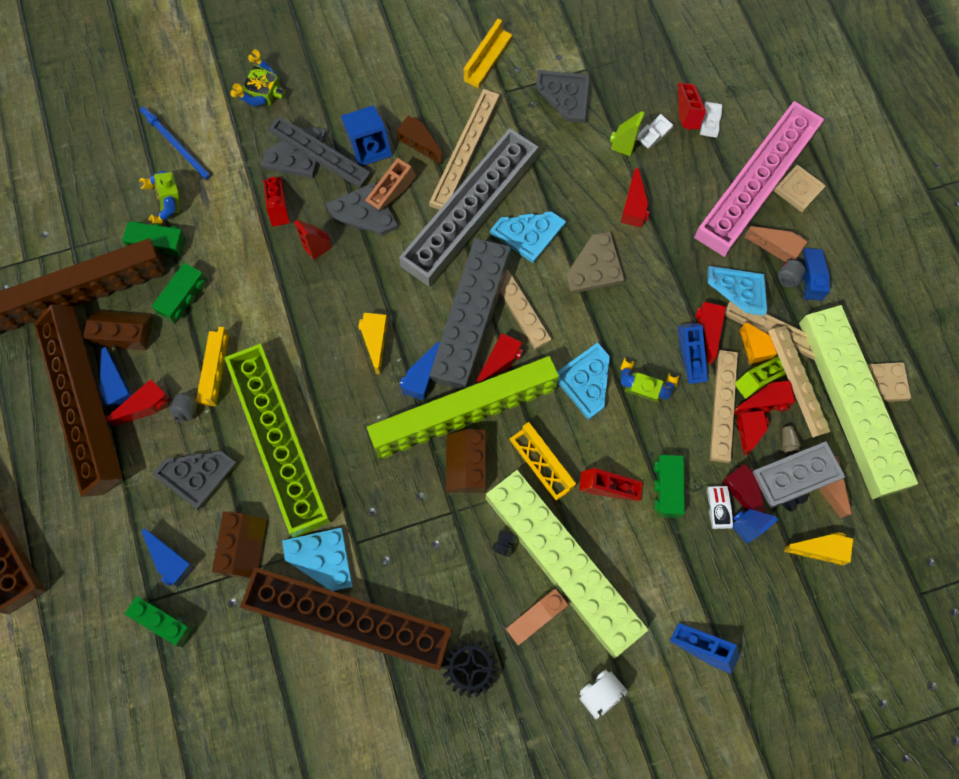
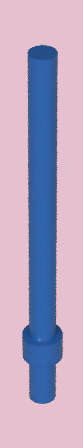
(154, 121)

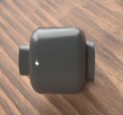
(791, 273)
(183, 407)

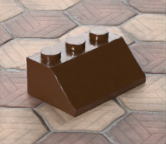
(118, 330)
(465, 461)
(239, 545)

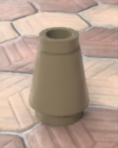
(790, 441)

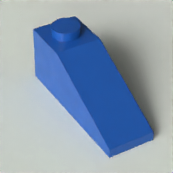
(816, 276)
(693, 352)
(417, 377)
(112, 383)
(752, 524)
(167, 561)
(706, 647)

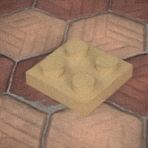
(799, 188)
(891, 381)

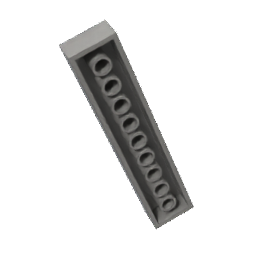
(468, 207)

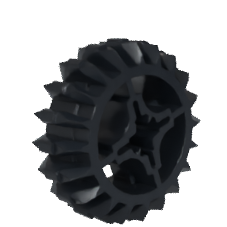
(456, 667)

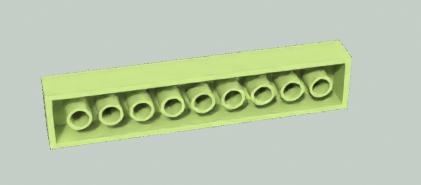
(858, 403)
(566, 564)

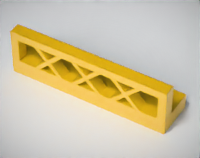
(486, 55)
(212, 367)
(549, 459)

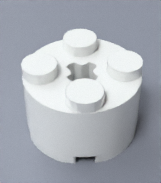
(602, 694)

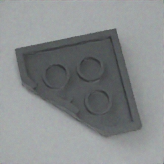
(565, 93)
(289, 160)
(361, 215)
(195, 475)

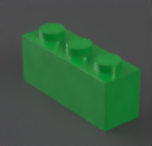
(166, 240)
(179, 293)
(669, 486)
(159, 621)

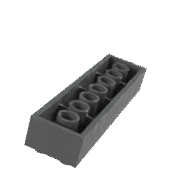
(471, 315)

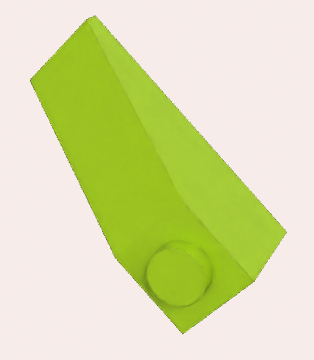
(627, 134)
(760, 377)

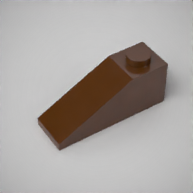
(415, 135)

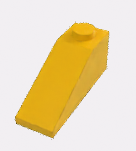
(374, 334)
(830, 548)

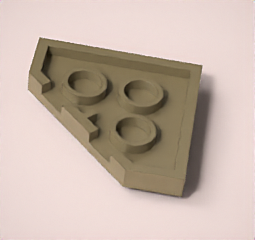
(595, 266)

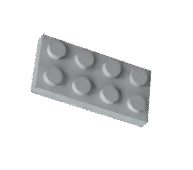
(798, 474)

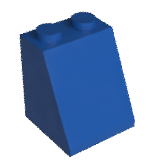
(366, 135)

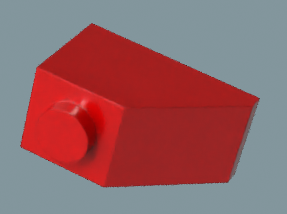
(751, 429)

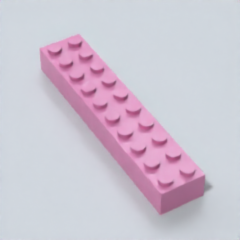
(758, 179)

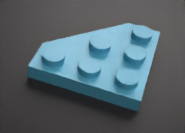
(528, 233)
(741, 288)
(586, 380)
(321, 558)

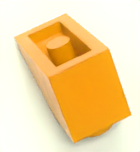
(757, 344)

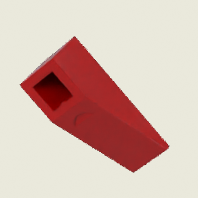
(276, 201)
(772, 397)

